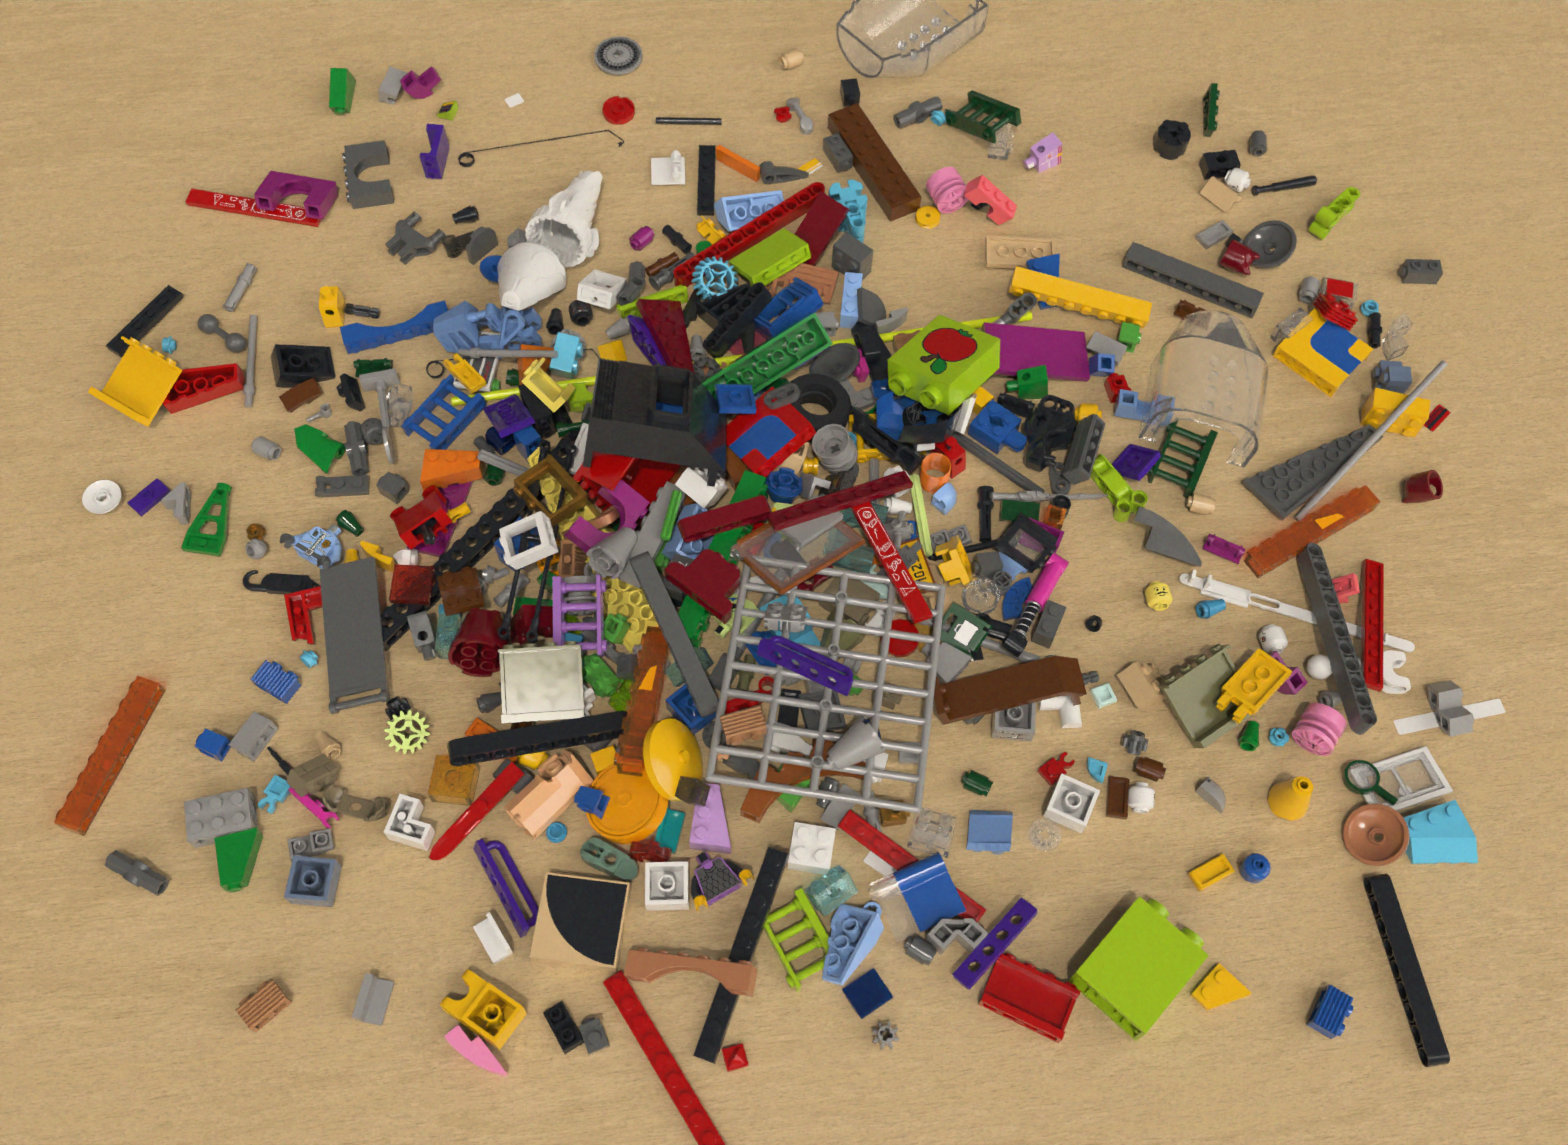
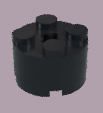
(1172, 139)

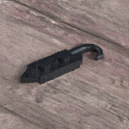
(279, 583)

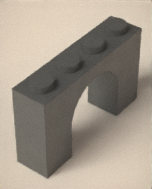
(358, 158)

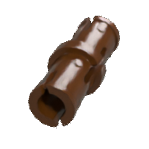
(661, 263)

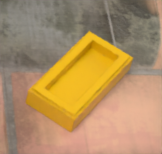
(1211, 872)

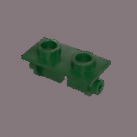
(370, 366)

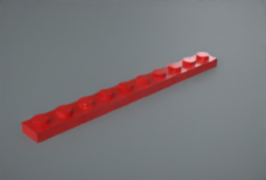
(662, 1061)

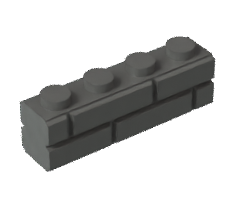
(1084, 449)

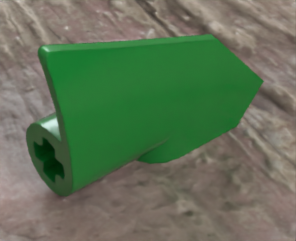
(318, 446)

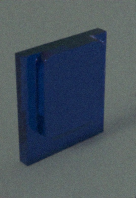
(867, 993)

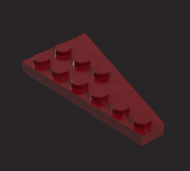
(668, 330)

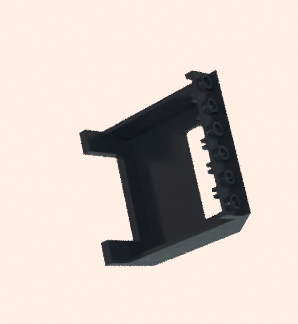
(628, 425)

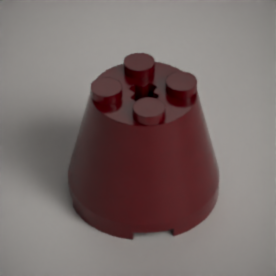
(478, 643)

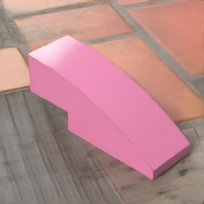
(475, 1051)

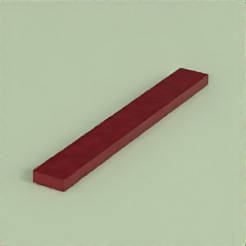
(839, 500)

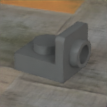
(593, 1035)

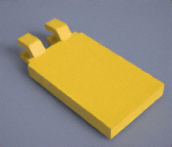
(1253, 685)

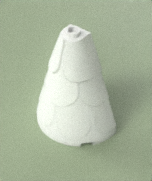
(529, 275)

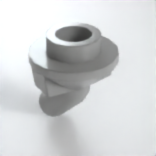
(490, 575)

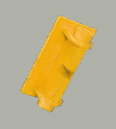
(707, 227)

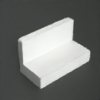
(493, 939)

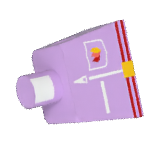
(1045, 154)

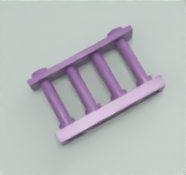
(560, 607)

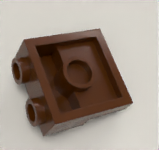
(460, 591)

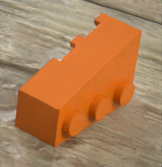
(450, 467)

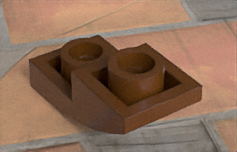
(302, 393)

